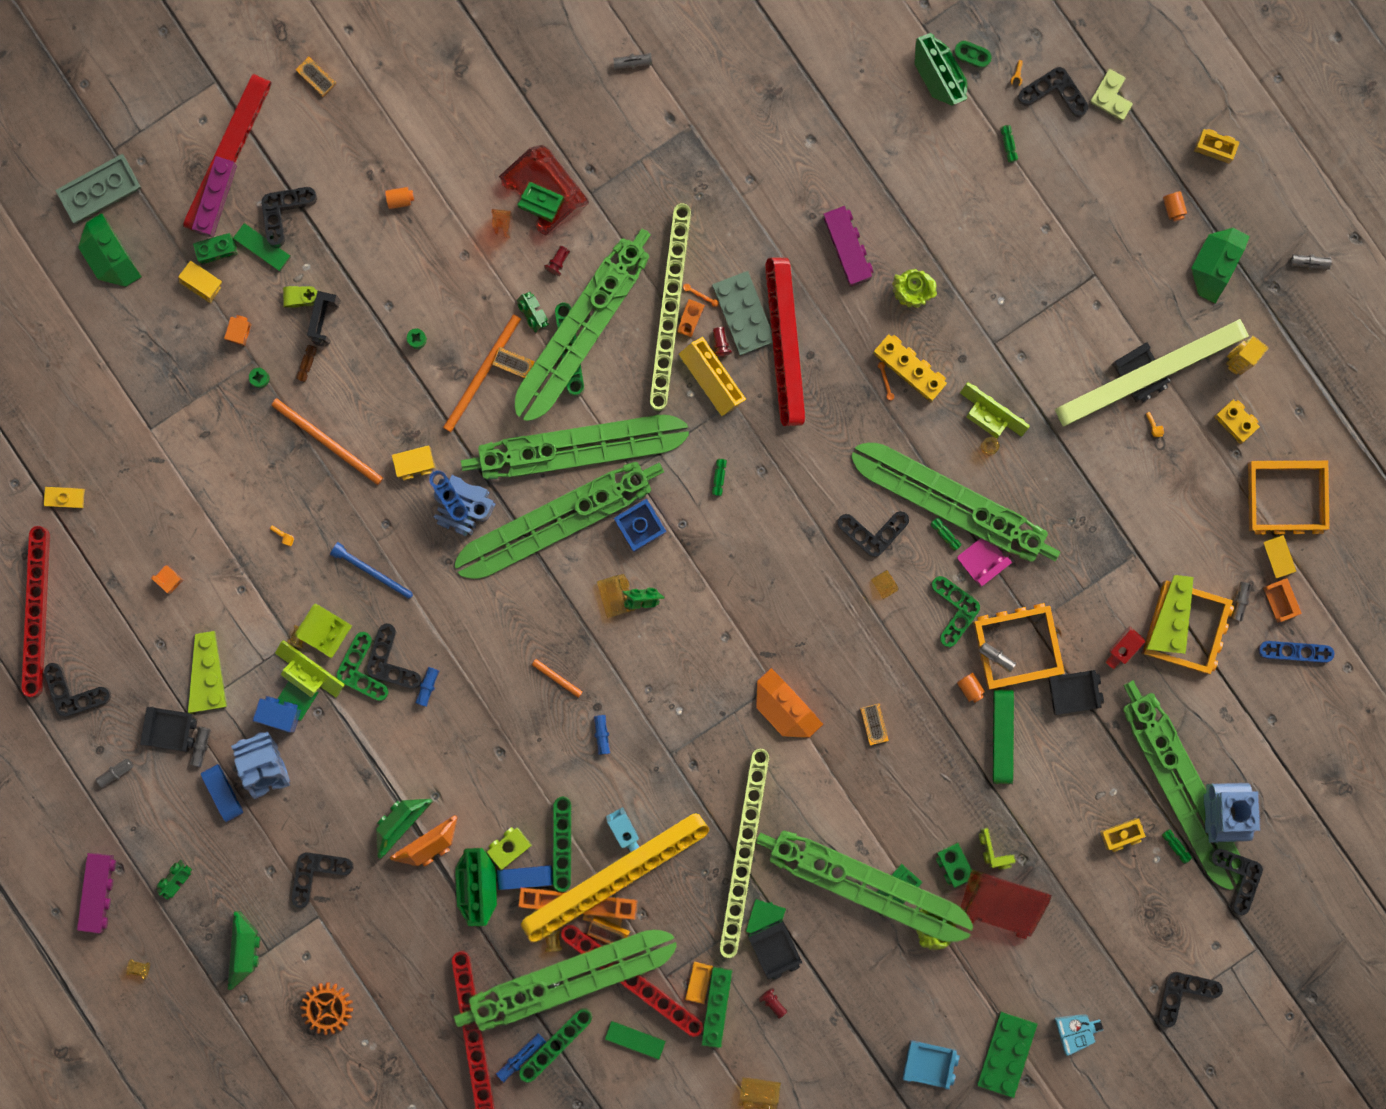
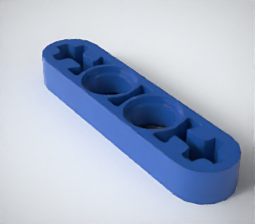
(1296, 651)

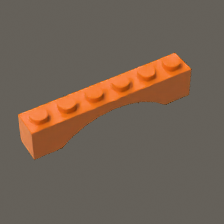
(608, 907)

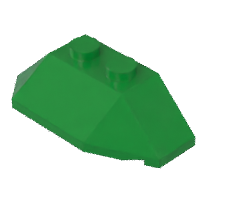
(940, 70)
(106, 253)
(1217, 262)
(398, 822)
(476, 886)
(243, 950)

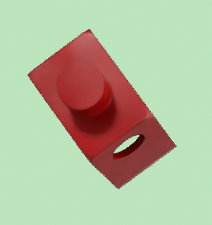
(1131, 641)

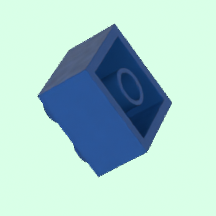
(640, 525)
(277, 715)

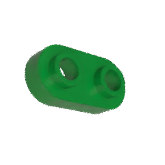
(973, 53)

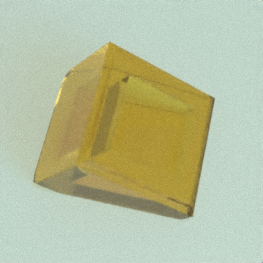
(885, 584)

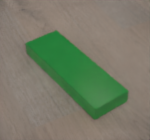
(259, 245)
(635, 1040)

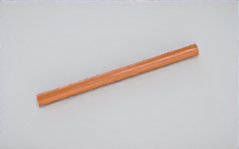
(481, 374)
(327, 441)

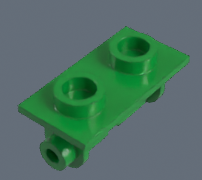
(527, 305)
(648, 597)
(168, 886)

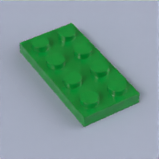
(1007, 1054)

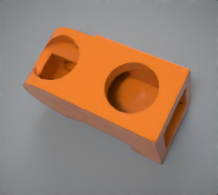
(690, 317)

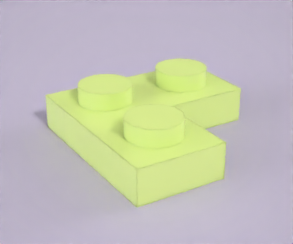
(1107, 98)

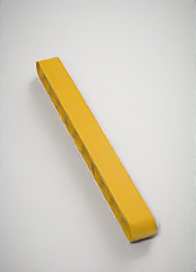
(614, 877)

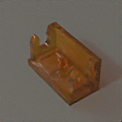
(502, 219)

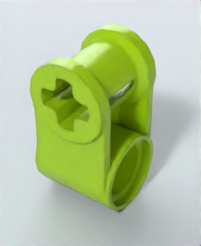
(297, 296)

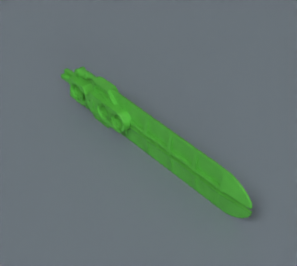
(574, 320)
(581, 456)
(956, 492)
(549, 512)
(1167, 779)
(865, 896)
(575, 988)

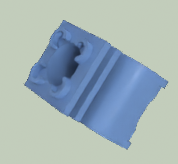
(472, 498)
(260, 764)
(1217, 809)

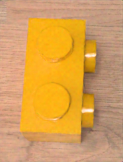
(1216, 146)
(1237, 421)
(413, 463)
(1122, 834)

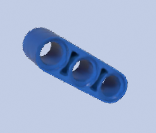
(449, 505)
(222, 793)
(525, 877)

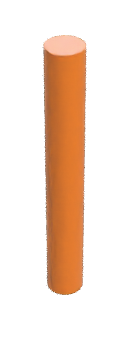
(557, 678)

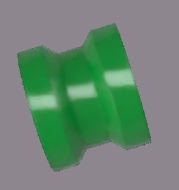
(419, 341)
(261, 380)

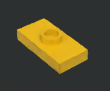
(64, 497)

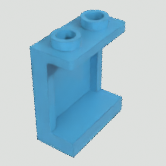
(930, 1064)

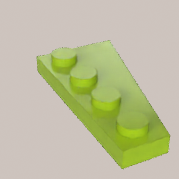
(1173, 620)
(206, 678)

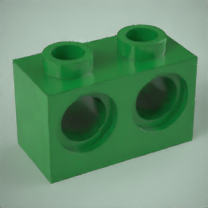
(215, 248)
(959, 862)

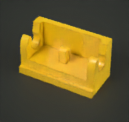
(200, 281)
(1280, 556)

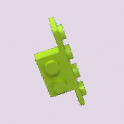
(990, 414)
(306, 673)

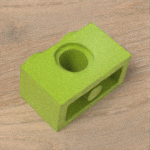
(504, 858)

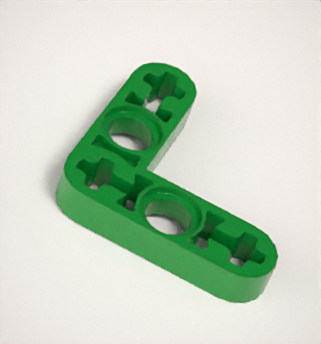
(962, 612)
(355, 674)

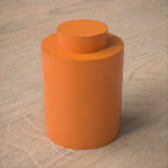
(399, 197)
(1175, 206)
(971, 688)

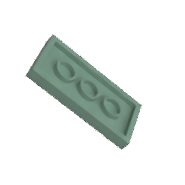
(98, 189)
(743, 313)

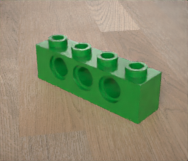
(717, 1007)

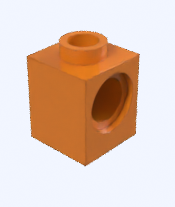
(238, 330)

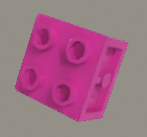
(983, 561)

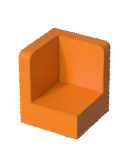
(167, 579)

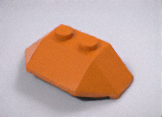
(784, 707)
(428, 845)

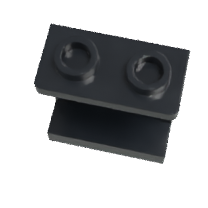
(318, 315)
(1135, 360)
(1075, 692)
(168, 729)
(775, 949)

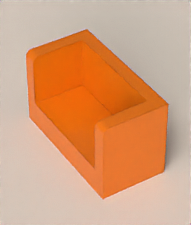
(1282, 600)

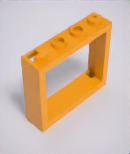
(1322, 466)
(1019, 613)
(1217, 644)

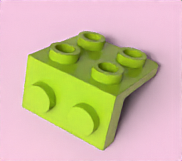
(323, 630)
(1001, 862)

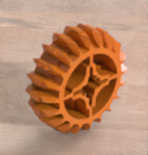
(333, 1014)

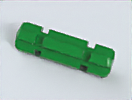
(1009, 143)
(719, 477)
(946, 534)
(1176, 846)

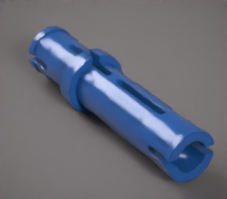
(504, 1073)

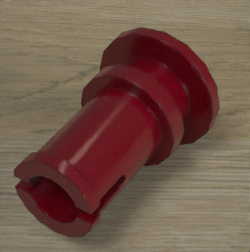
(557, 262)
(721, 345)
(772, 1002)

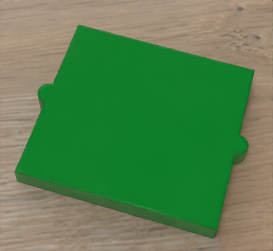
(296, 696)
(764, 914)

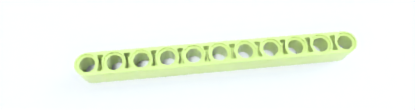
(677, 279)
(1151, 373)
(744, 862)

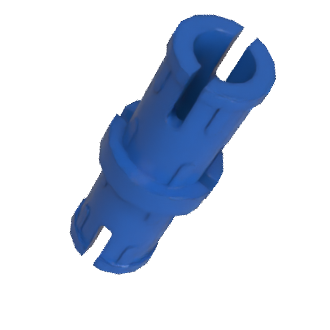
(427, 686)
(601, 734)

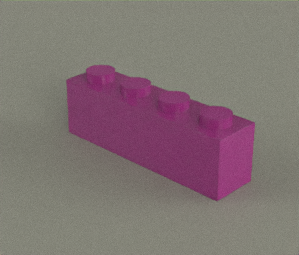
(214, 197)
(847, 246)
(96, 892)

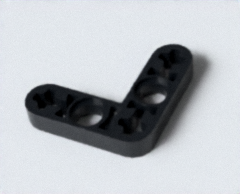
(1059, 86)
(276, 208)
(878, 538)
(385, 667)
(67, 698)
(315, 866)
(1243, 869)
(1178, 991)

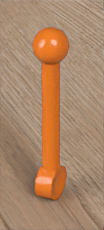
(687, 287)
(890, 396)

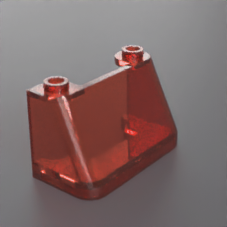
(543, 169)
(1004, 904)

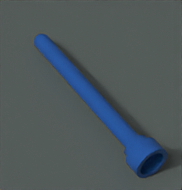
(340, 552)

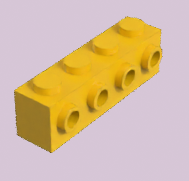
(1245, 355)
(910, 368)
(710, 375)

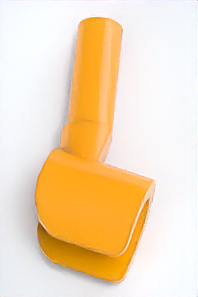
(1017, 73)
(1157, 431)
(287, 539)

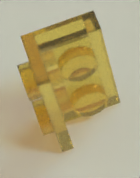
(612, 594)
(759, 1094)

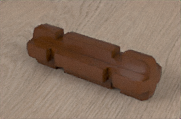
(306, 363)

